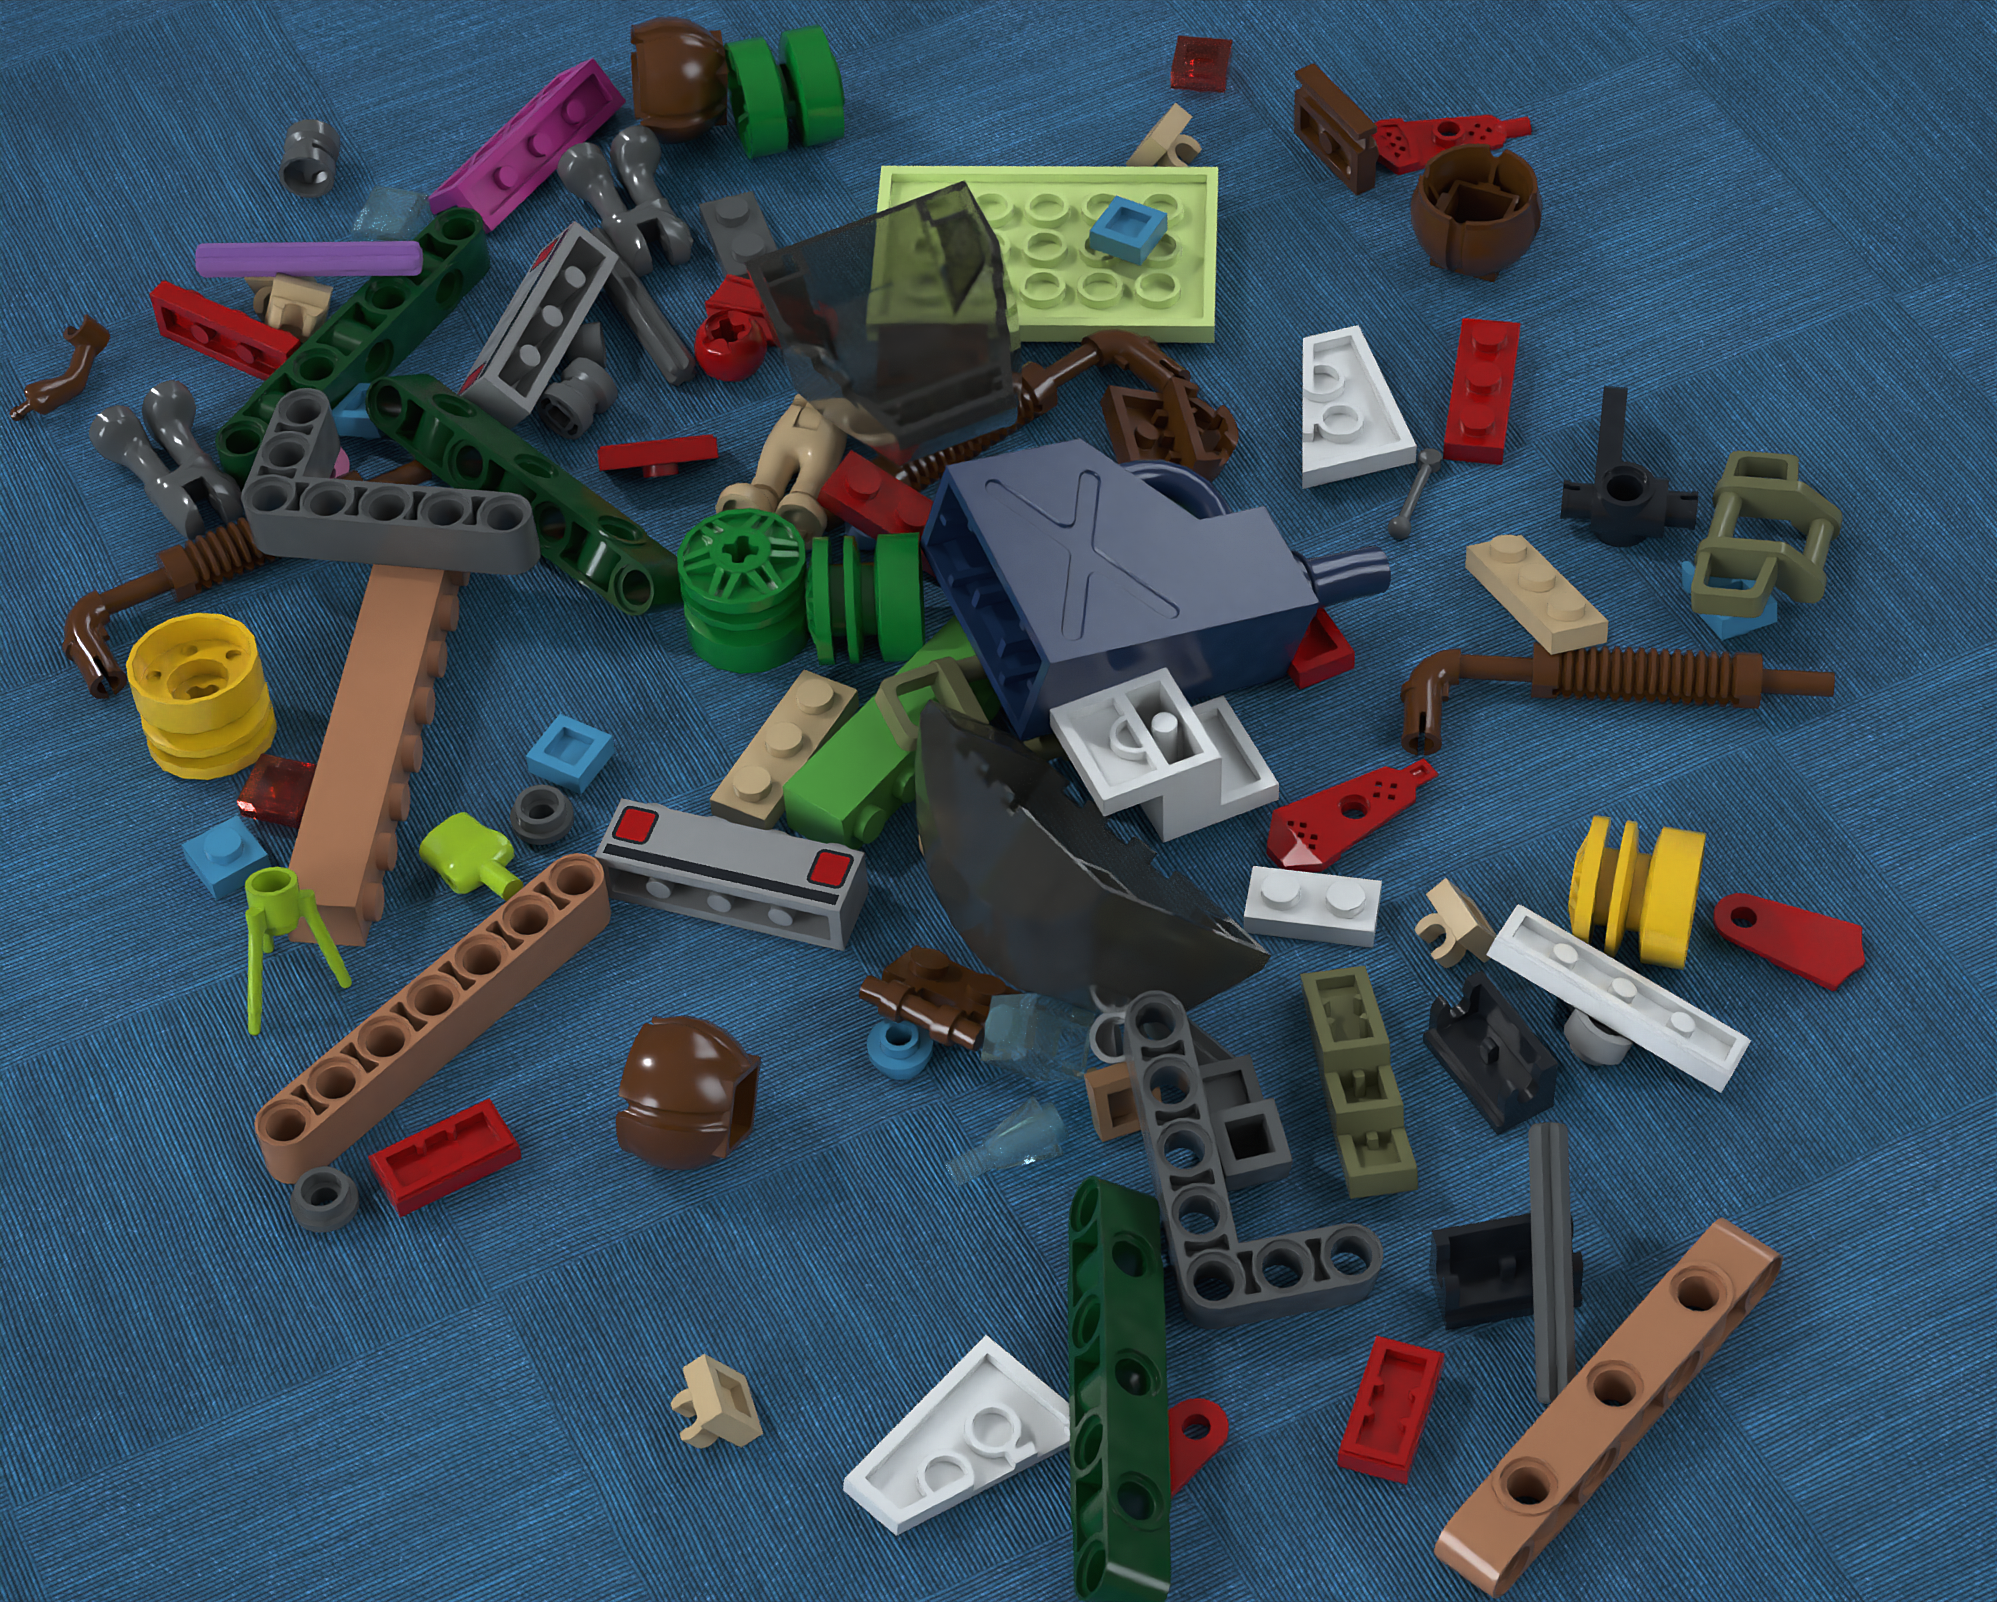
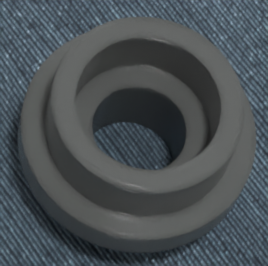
(541, 815)
(322, 1185)

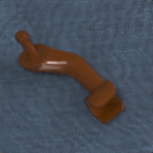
(52, 393)

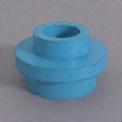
(899, 1061)

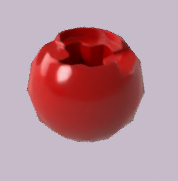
(730, 346)

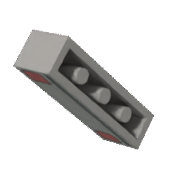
(538, 325)
(733, 873)

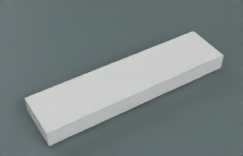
(1619, 997)

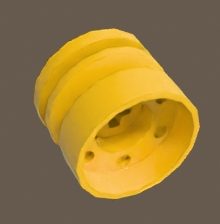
(201, 696)
(1638, 890)

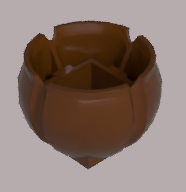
(678, 78)
(1476, 210)
(686, 1094)

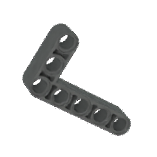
(308, 515)
(1205, 1192)

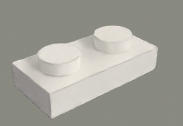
(1312, 906)

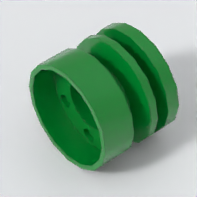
(744, 590)
(867, 598)

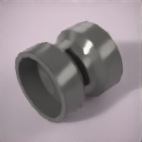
(309, 158)
(572, 403)

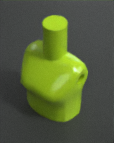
(470, 856)

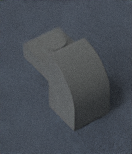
(1244, 1125)

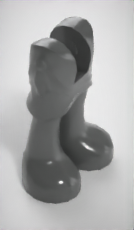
(634, 161)
(168, 417)

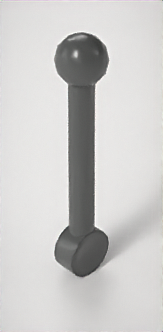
(1428, 462)

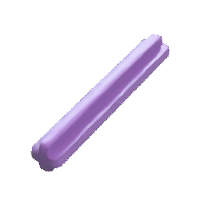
(309, 259)

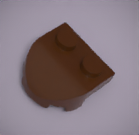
(1170, 427)

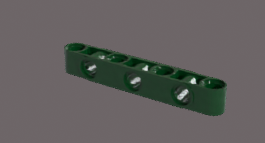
(367, 333)
(572, 522)
(1118, 1396)

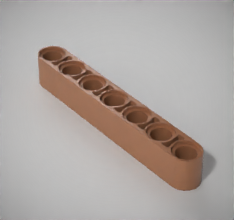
(433, 1018)

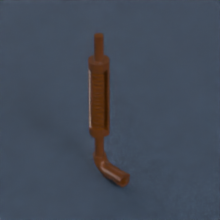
(1040, 395)
(183, 574)
(1601, 673)

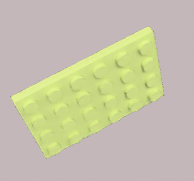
(1045, 241)

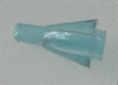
(1022, 1138)

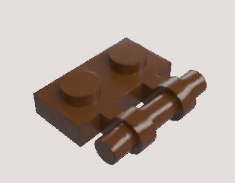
(935, 996)

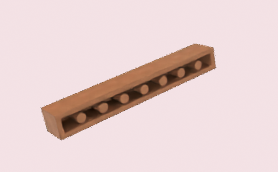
(373, 747)

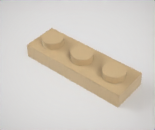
(1536, 594)
(787, 740)

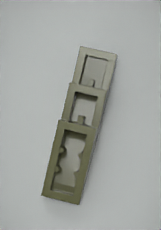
(1358, 1082)

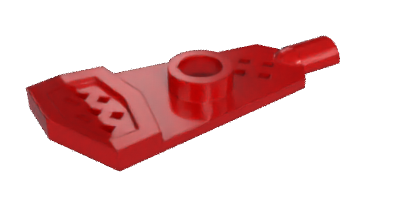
(1411, 144)
(1315, 832)

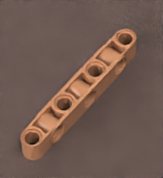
(1584, 1440)

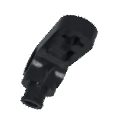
(1626, 498)

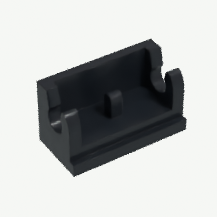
(1492, 1055)
(1487, 1272)

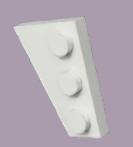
(1348, 411)
(961, 1439)

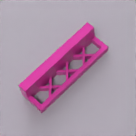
(530, 145)

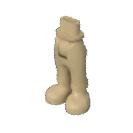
(800, 444)

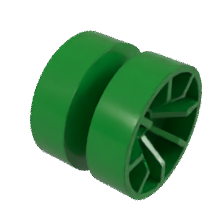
(800, 88)

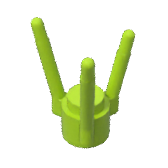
(273, 911)

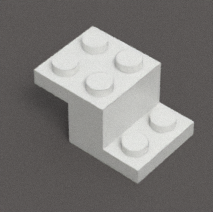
(1159, 752)

